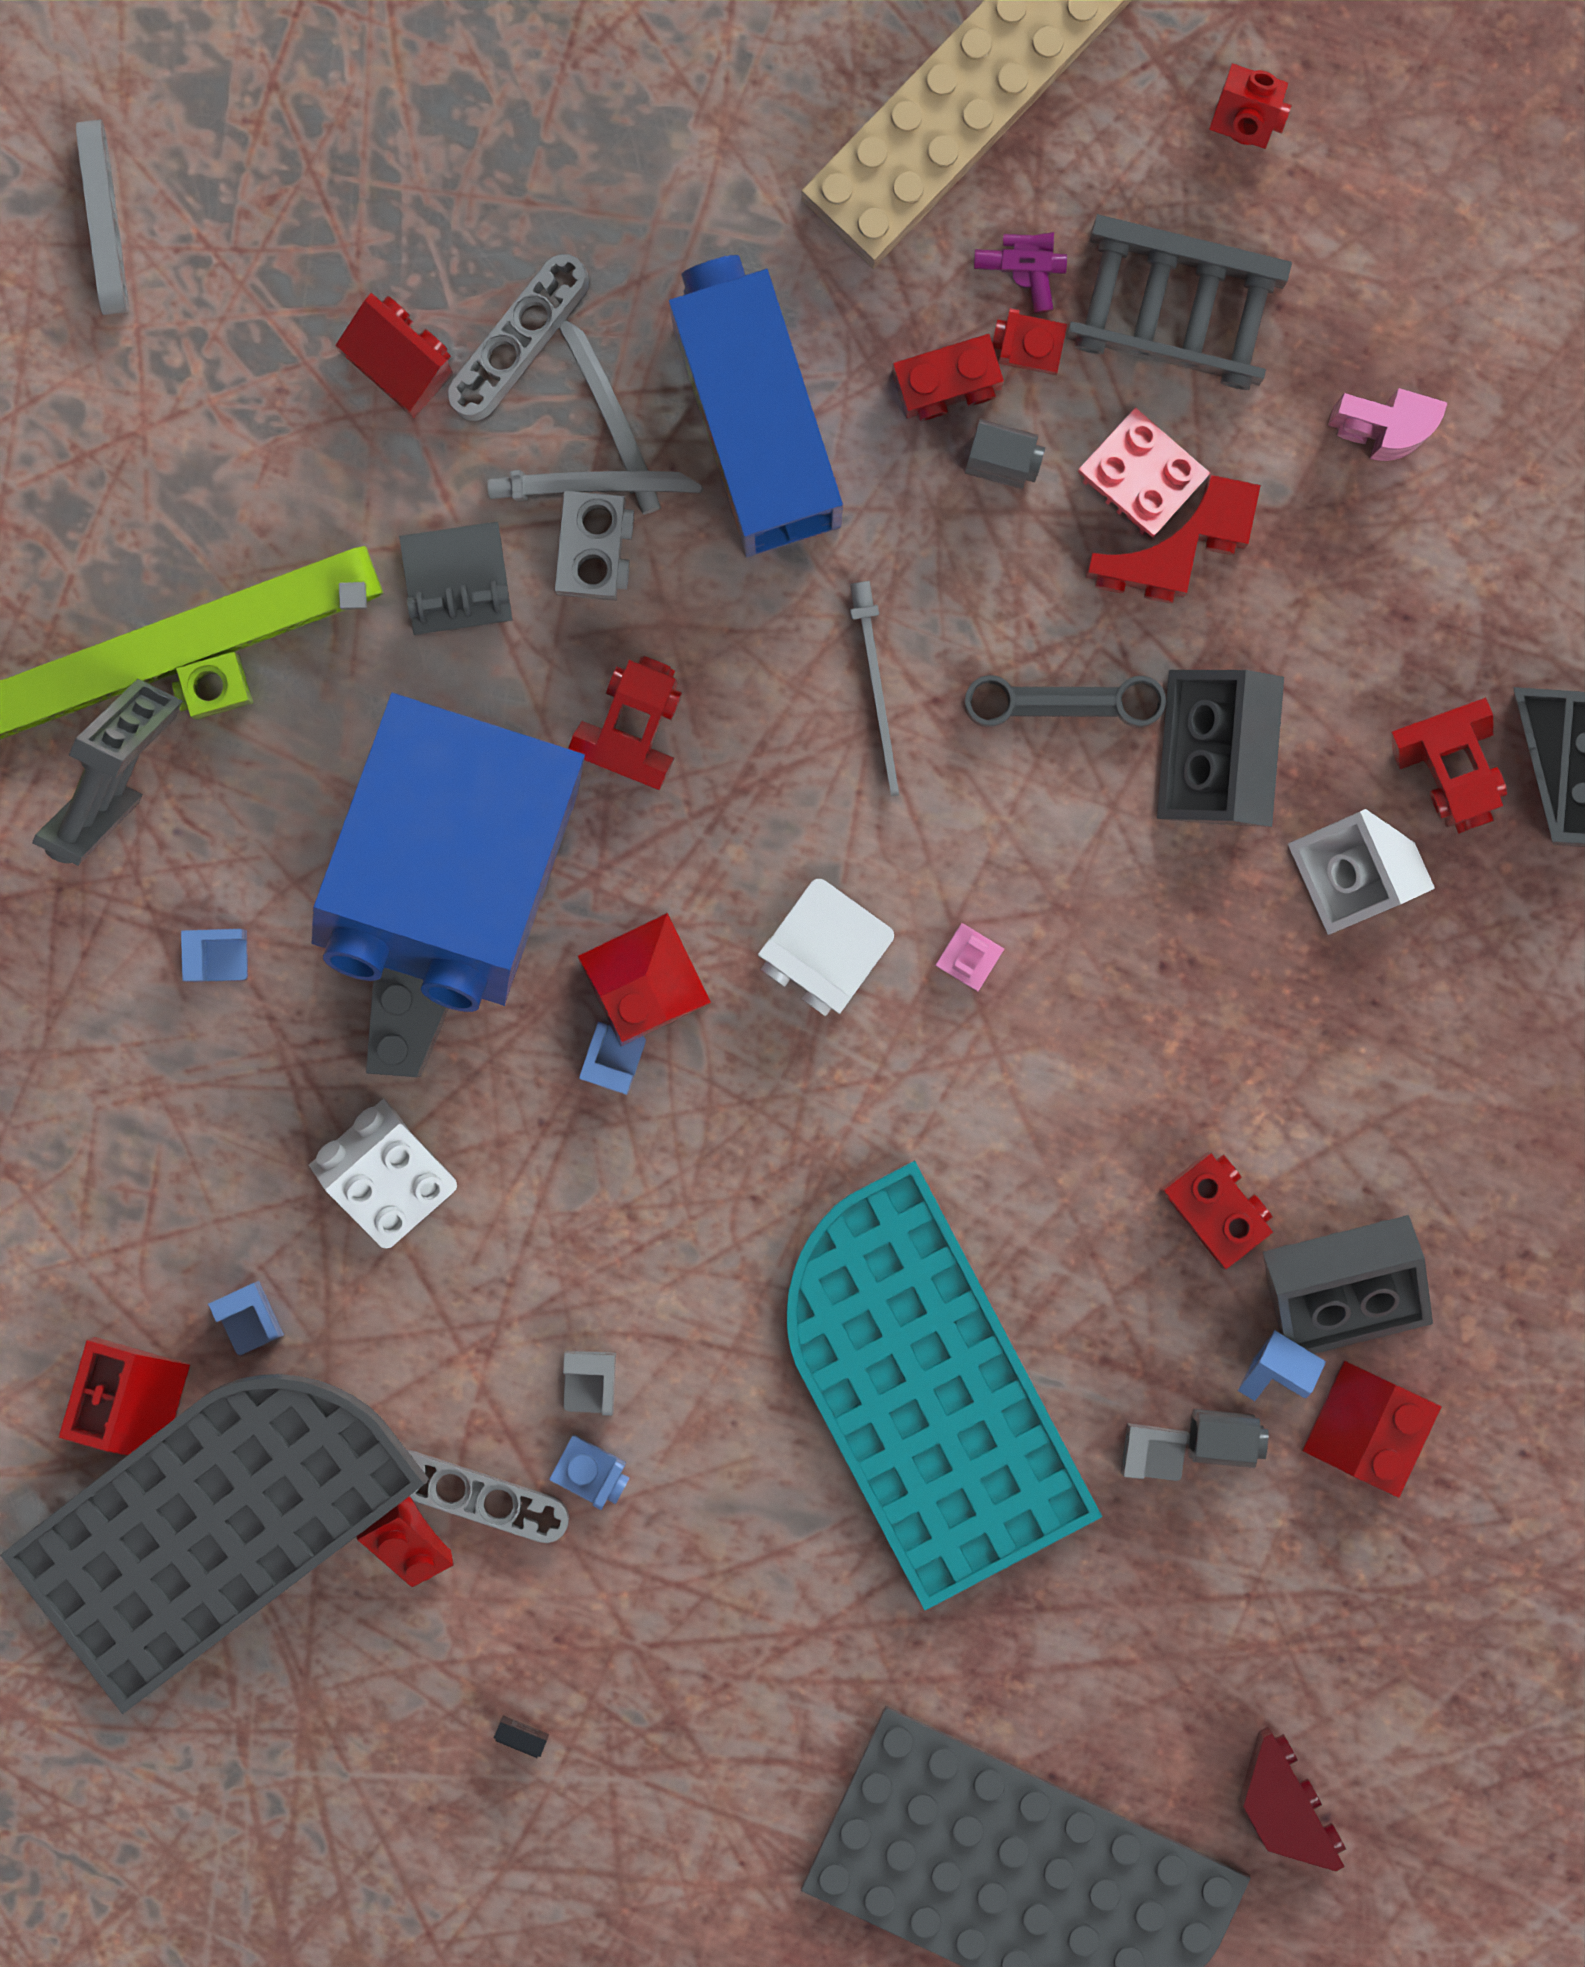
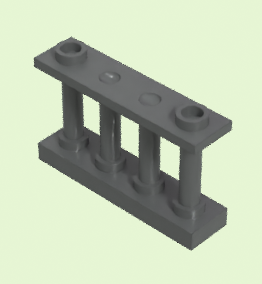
(1212, 265)
(109, 755)

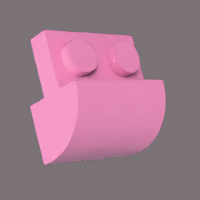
(1396, 426)

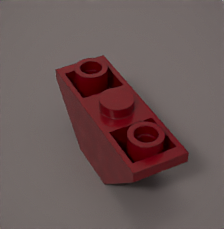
(1285, 1808)

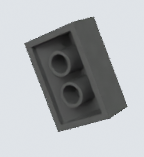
(1220, 747)
(1350, 1285)

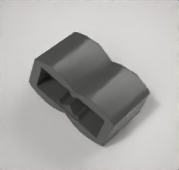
(1004, 455)
(1227, 1438)

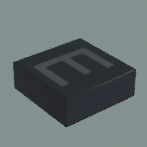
(521, 1737)

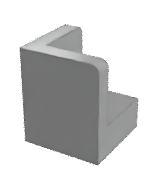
(589, 1382)
(1154, 1452)

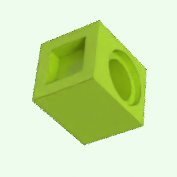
(234, 692)

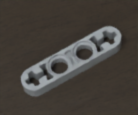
(102, 217)
(511, 332)
(476, 1490)

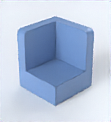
(214, 955)
(609, 1063)
(247, 1318)
(1286, 1364)

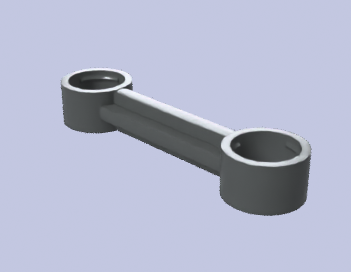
(1065, 701)

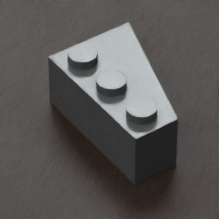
(1556, 744)
(401, 1026)

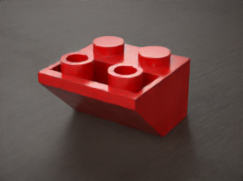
(394, 355)
(122, 1396)

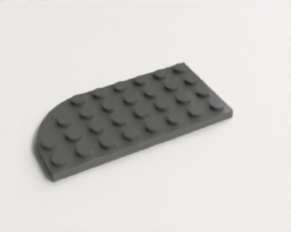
(209, 1525)
(1010, 1865)

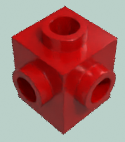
(1251, 106)

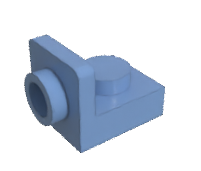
(590, 1472)

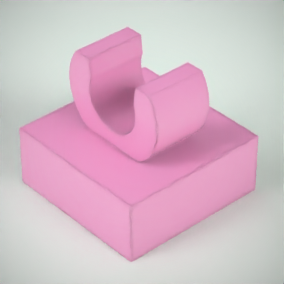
(969, 957)

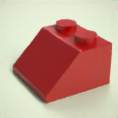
(1371, 1429)

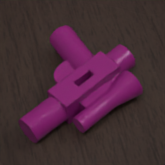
(1029, 264)

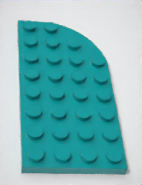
(927, 1392)

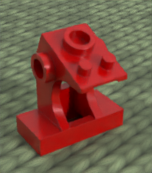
(649, 689)
(1466, 798)

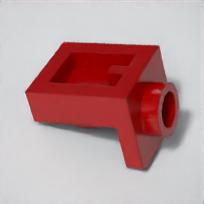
(1029, 342)

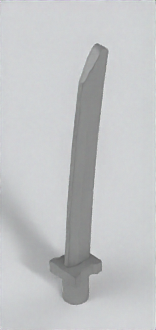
(610, 409)
(521, 486)
(865, 609)

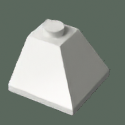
(1359, 869)

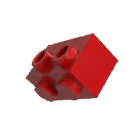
(947, 377)
(1218, 1209)

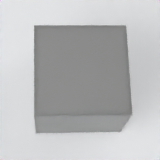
(352, 595)

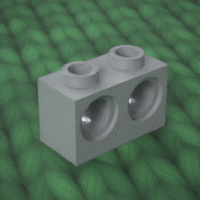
(579, 545)

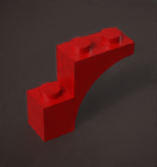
(1165, 569)
(407, 1544)

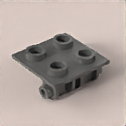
(455, 578)

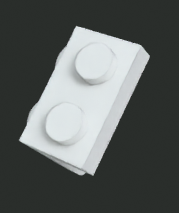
(826, 947)
(382, 1175)

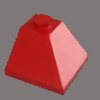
(644, 979)

